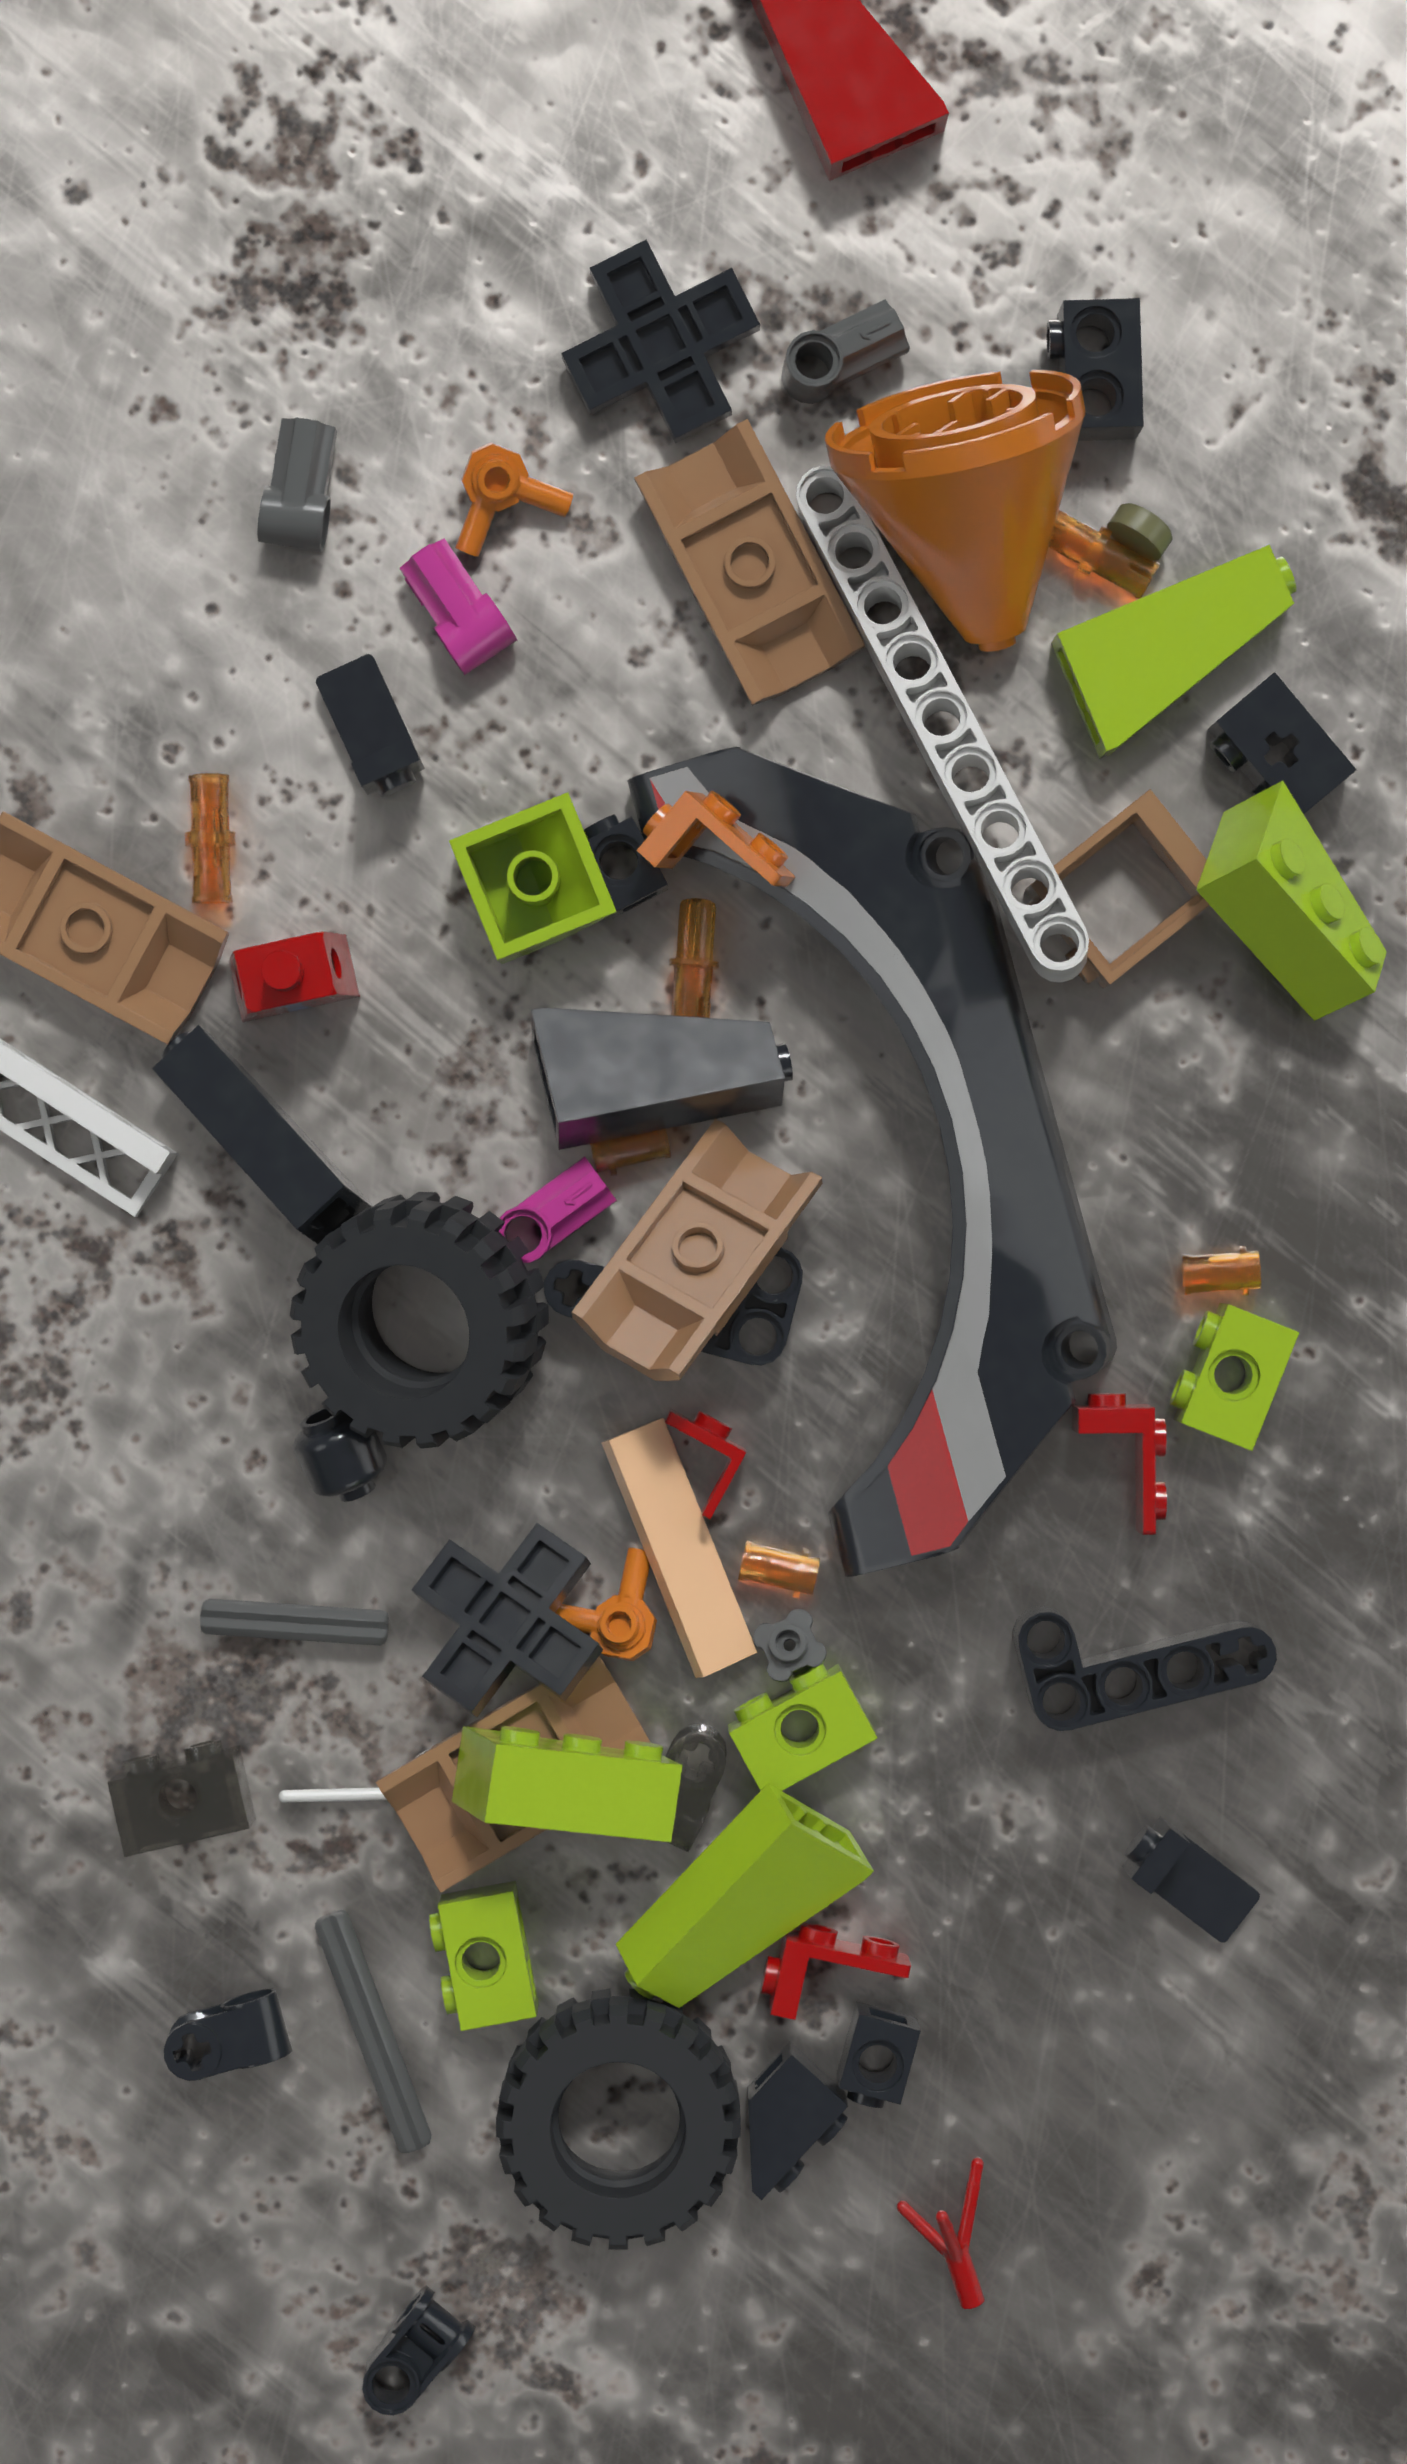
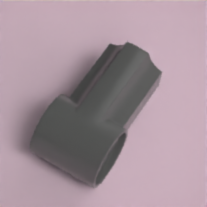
(847, 349)
(297, 504)

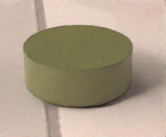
(1140, 531)

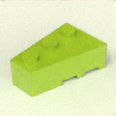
(1291, 903)
(567, 1783)

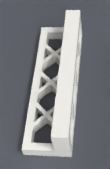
(90, 1114)

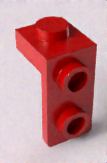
(1111, 1415)
(785, 1975)

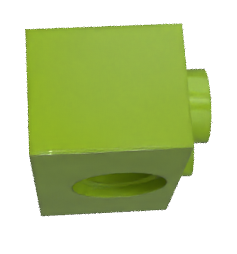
(1262, 1349)
(784, 1762)
(493, 1917)

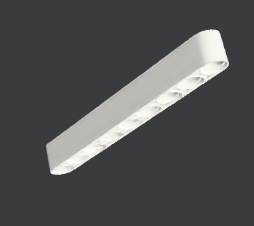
(945, 754)

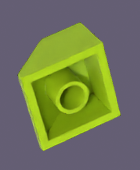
(533, 878)

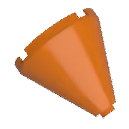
(967, 489)

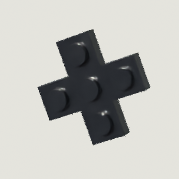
(660, 341)
(507, 1620)

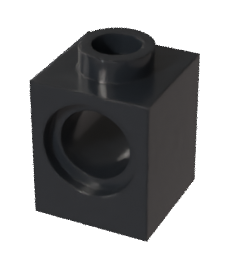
(644, 882)
(873, 2027)

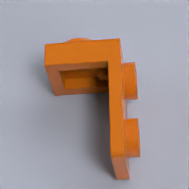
(677, 828)

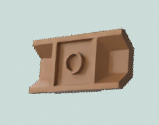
(750, 565)
(102, 933)
(693, 1256)
(422, 1789)

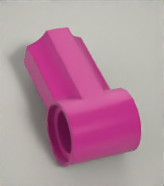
(465, 619)
(562, 1206)

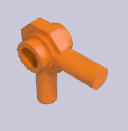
(498, 480)
(624, 1621)

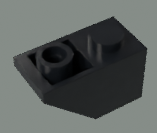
(788, 2112)

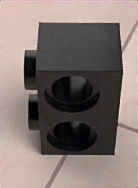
(1112, 371)

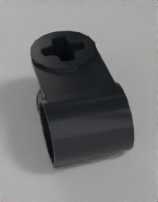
(239, 2034)
(421, 2344)

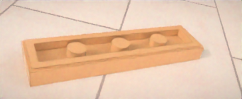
(679, 1548)

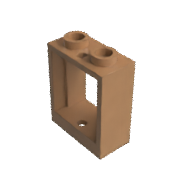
(1173, 849)

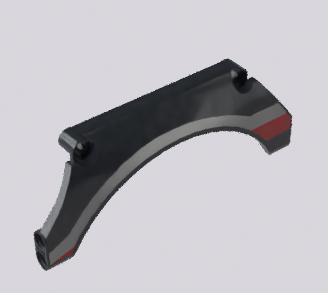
(1018, 1231)

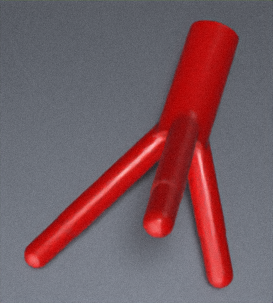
(952, 2247)

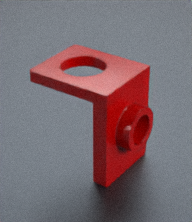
(715, 1435)

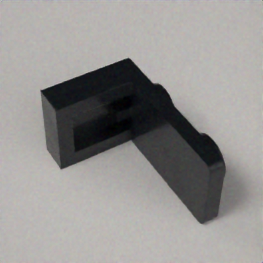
(370, 726)
(1189, 1879)

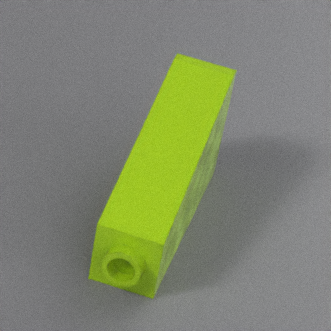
(1159, 647)
(740, 1896)

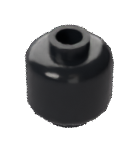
(337, 1457)

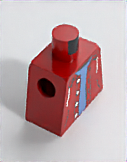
(293, 975)

